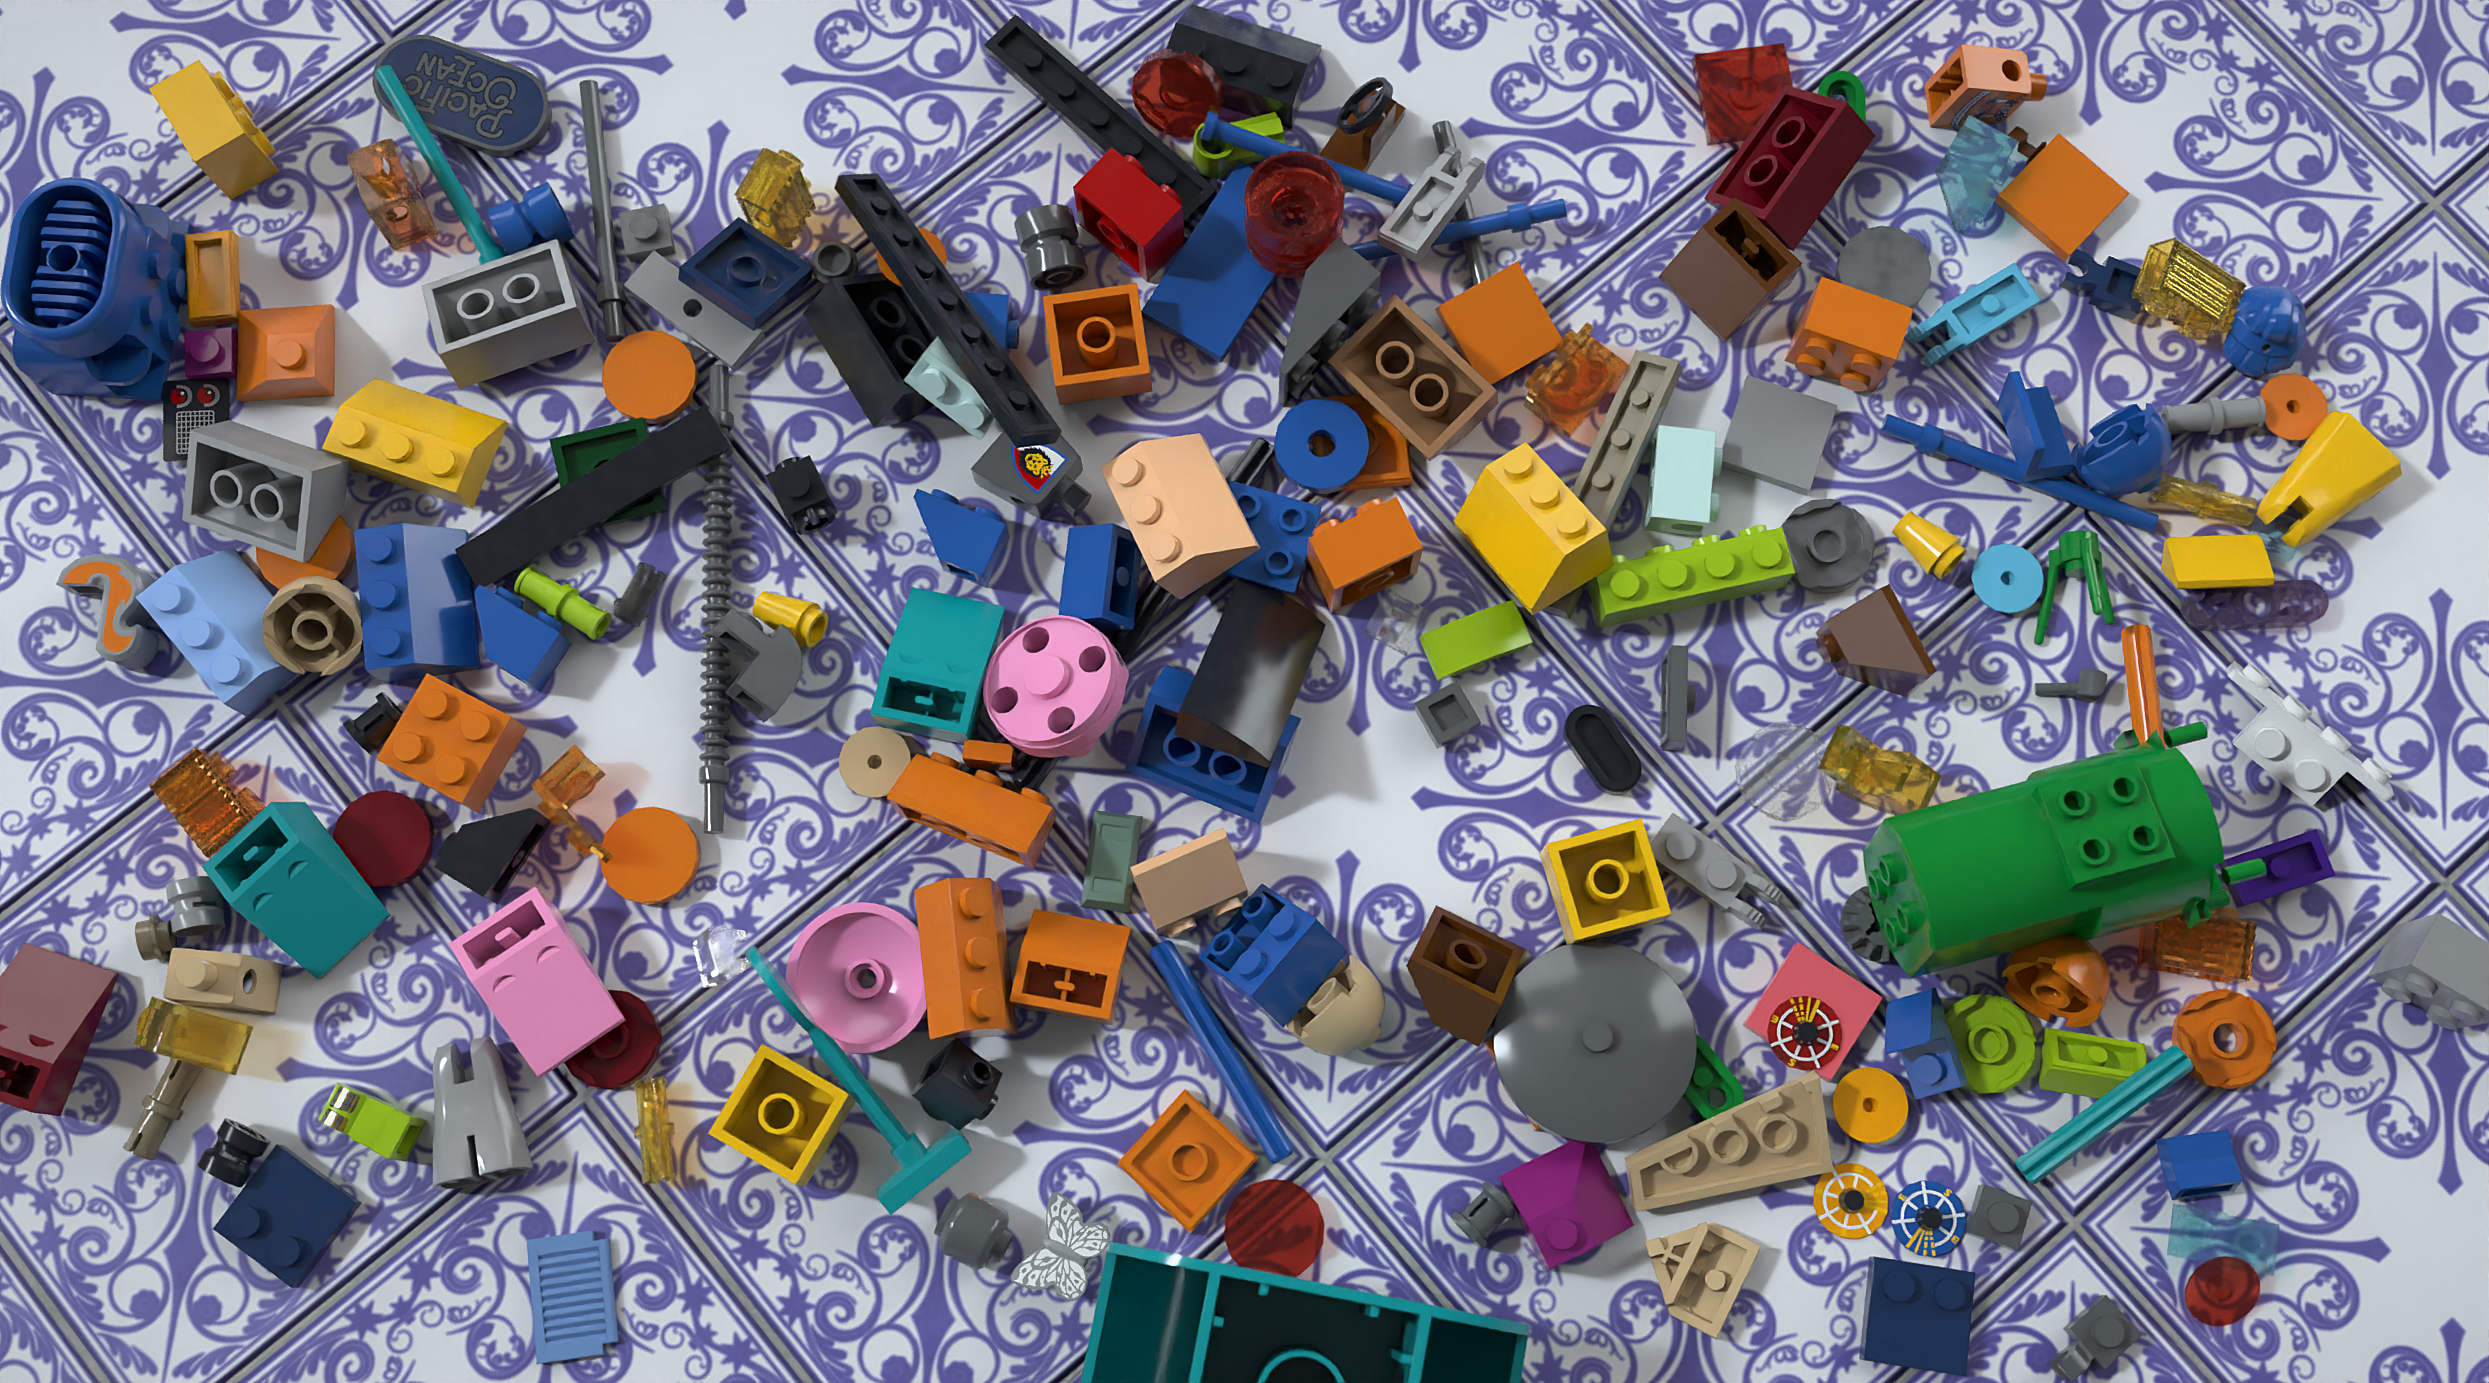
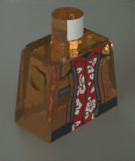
(390, 181)

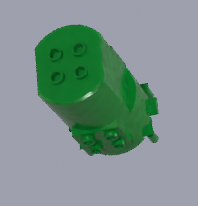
(2053, 857)

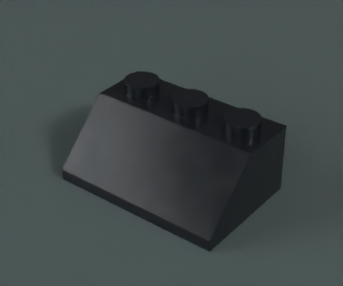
(1256, 65)
(874, 342)

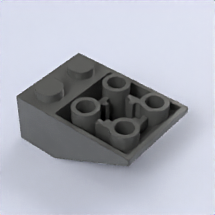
(1333, 302)

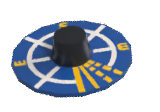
(1928, 1218)

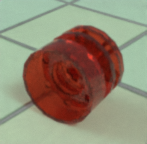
(1292, 192)

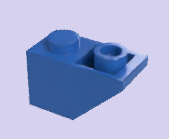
(963, 539)
(516, 640)

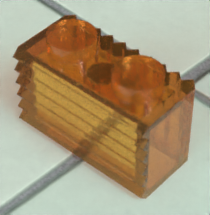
(206, 799)
(2214, 952)

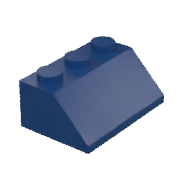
(415, 602)
(1198, 769)

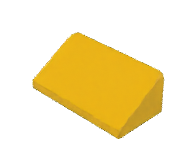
(2217, 562)

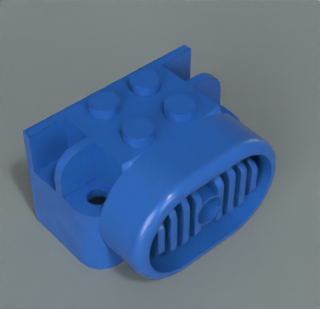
(94, 291)

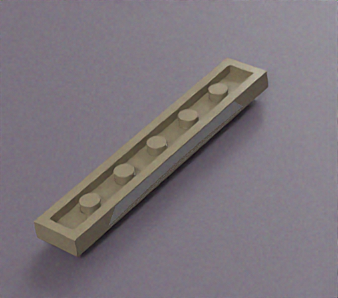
(1622, 445)

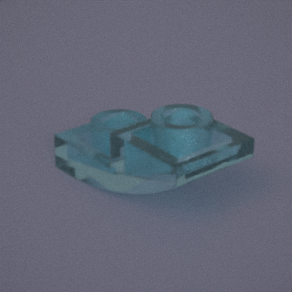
(2209, 1234)

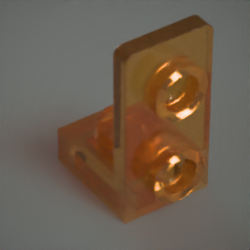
(561, 787)

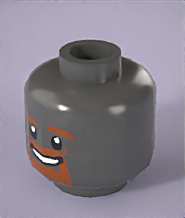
(973, 1231)

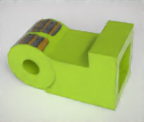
(372, 1122)

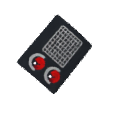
(191, 406)

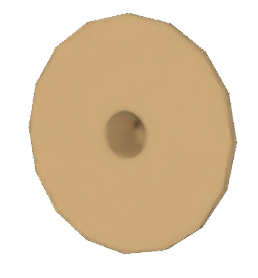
(873, 761)

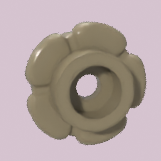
(155, 938)

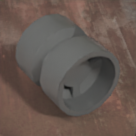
(1049, 241)

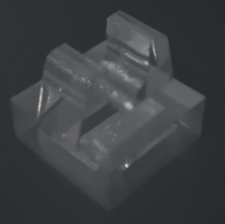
(1397, 622)
(716, 956)

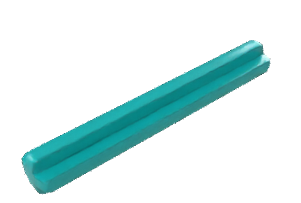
(2104, 1114)

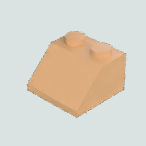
(1190, 883)

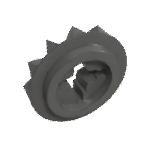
(1855, 920)

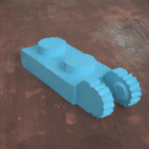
(1977, 313)

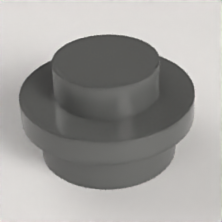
(833, 260)

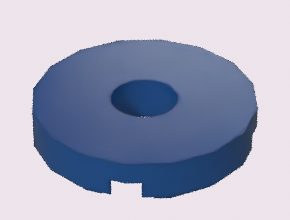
(1325, 419)

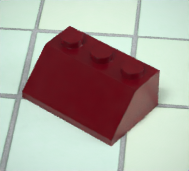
(1793, 162)

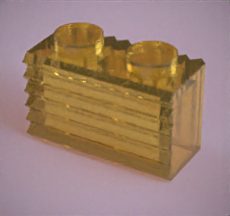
(776, 196)
(2187, 289)

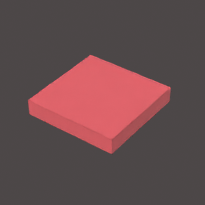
(1813, 976)

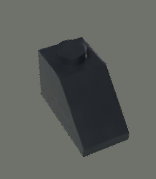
(491, 851)

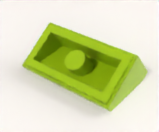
(2087, 1062)

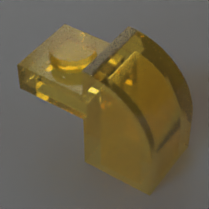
(1877, 777)
(192, 1036)

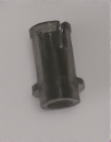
(639, 595)

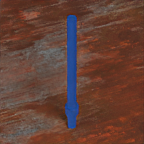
(1517, 218)
(1931, 440)

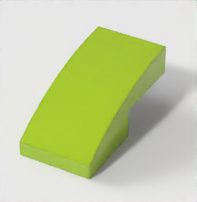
(1475, 640)

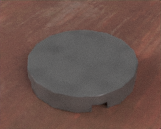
(1886, 265)
(1828, 546)

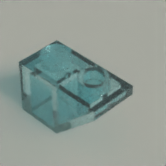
(1970, 169)

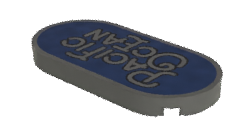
(468, 95)

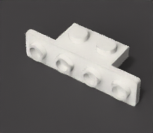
(2297, 749)

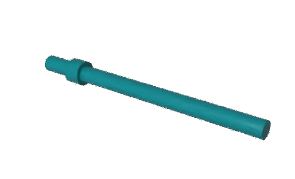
(439, 165)

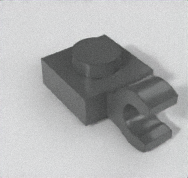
(2098, 1337)

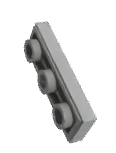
(713, 329)

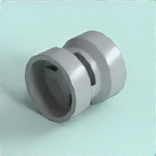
(194, 906)

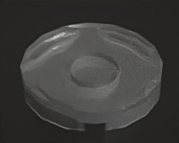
(1781, 771)

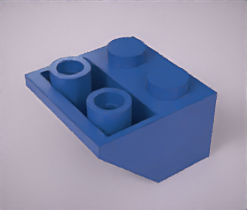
(1273, 954)

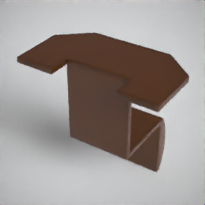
(2023, 146)

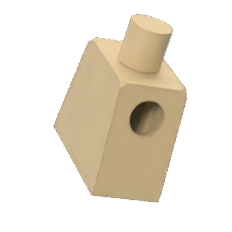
(217, 980)

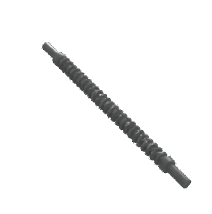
(714, 773)

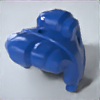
(2266, 317)

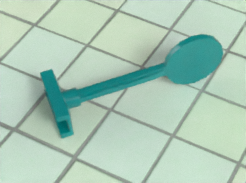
(918, 1163)

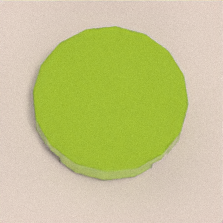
(1992, 1042)

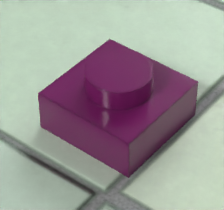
(211, 353)

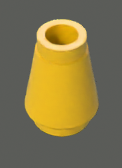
(1929, 545)
(801, 617)

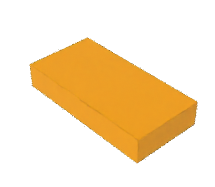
(212, 278)

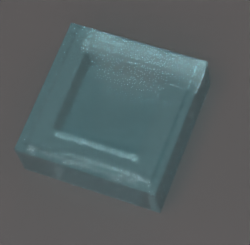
(2274, 531)

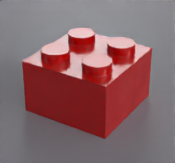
(1130, 213)

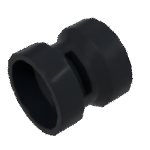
(233, 1153)

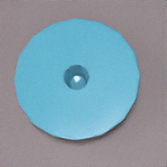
(2007, 578)

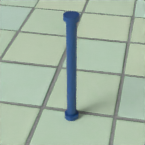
(1267, 147)

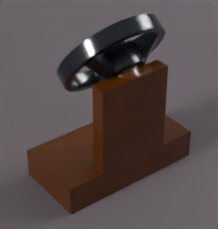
(1364, 125)

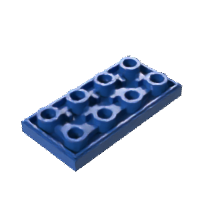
(1213, 278)

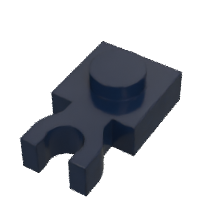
(2108, 283)

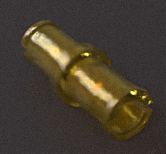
(2204, 500)
(654, 1130)

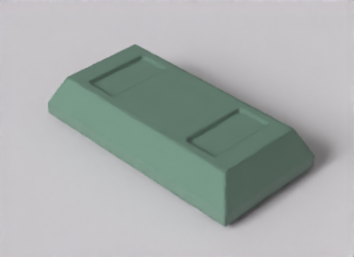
(1110, 856)

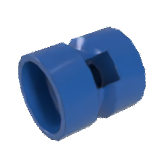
(532, 221)

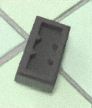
(1676, 698)

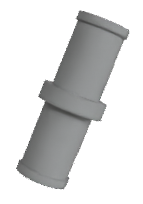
(2214, 415)

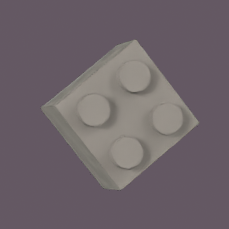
(2438, 970)

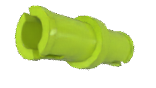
(562, 602)

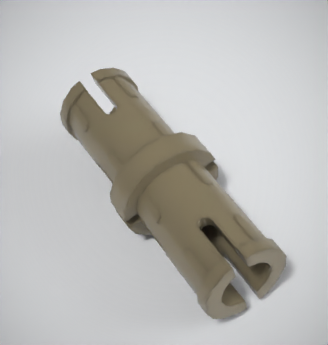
(162, 1109)

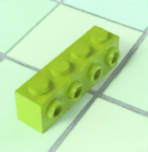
(1691, 576)

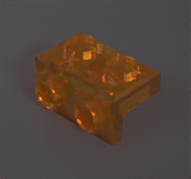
(1573, 382)

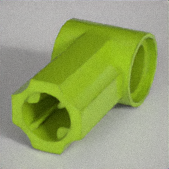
(1219, 164)

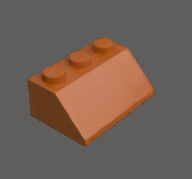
(973, 808)
(965, 959)

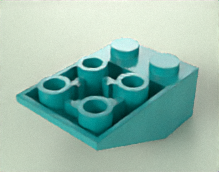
(937, 666)
(297, 886)

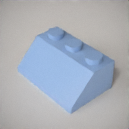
(215, 620)

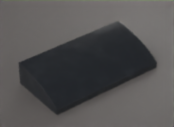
(1250, 674)

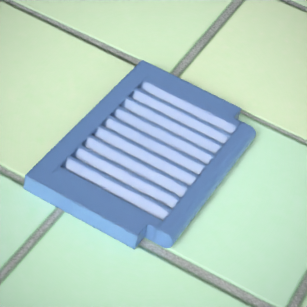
(571, 1296)

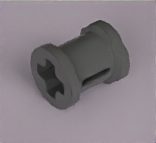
(1484, 1214)

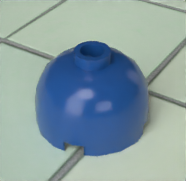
(2126, 452)

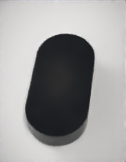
(1602, 750)

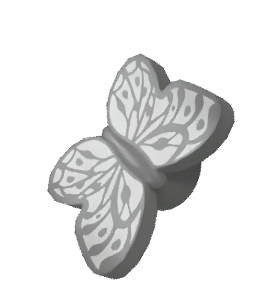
(1064, 1251)

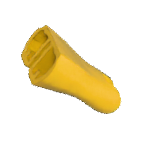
(2330, 478)

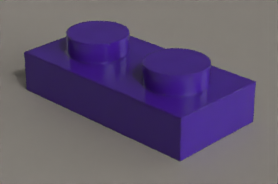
(2288, 867)

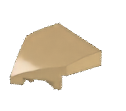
(1702, 1273)

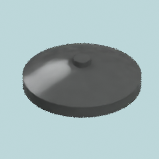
(1594, 1042)

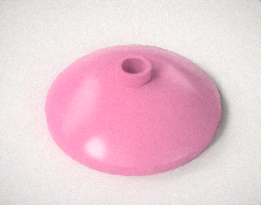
(829, 967)

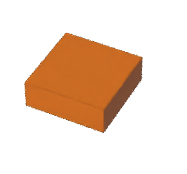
(989, 756)

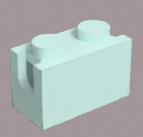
(947, 387)
(1681, 480)

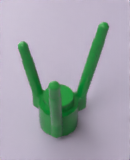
(2080, 558)

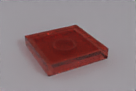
(1738, 88)

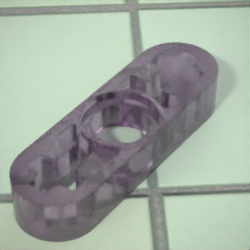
(2238, 619)

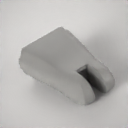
(475, 1120)

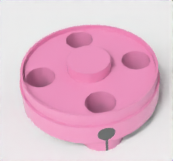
(1055, 686)

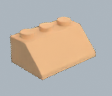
(1180, 511)

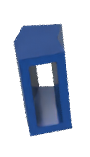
(2199, 1164)

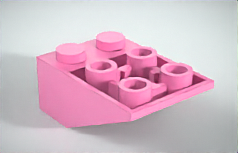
(537, 981)

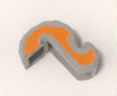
(122, 617)

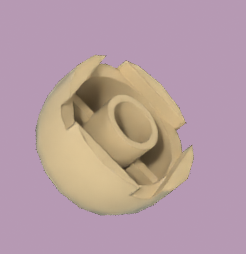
(313, 626)
(1341, 1011)

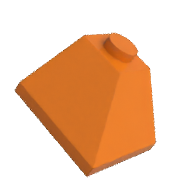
(286, 353)

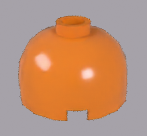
(2059, 979)

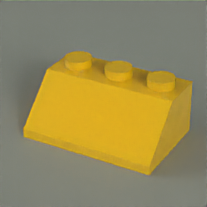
(416, 441)
(1533, 529)

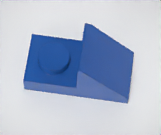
(1923, 1037)

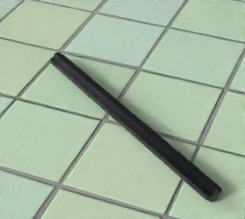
(1150, 609)

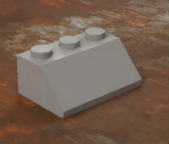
(506, 314)
(262, 488)

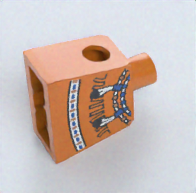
(1981, 84)

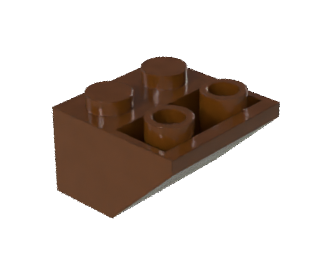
(1730, 270)

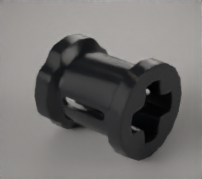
(374, 724)

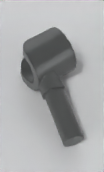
(2088, 689)

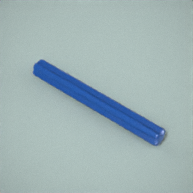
(1221, 1051)

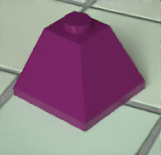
(1565, 1202)

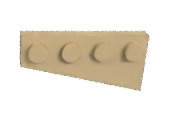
(1746, 1147)

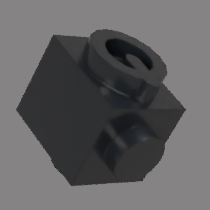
(802, 495)
(958, 1086)

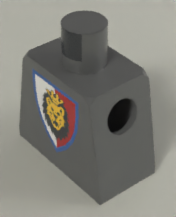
(1033, 476)

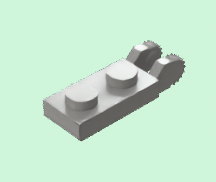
(1430, 205)
(1711, 870)

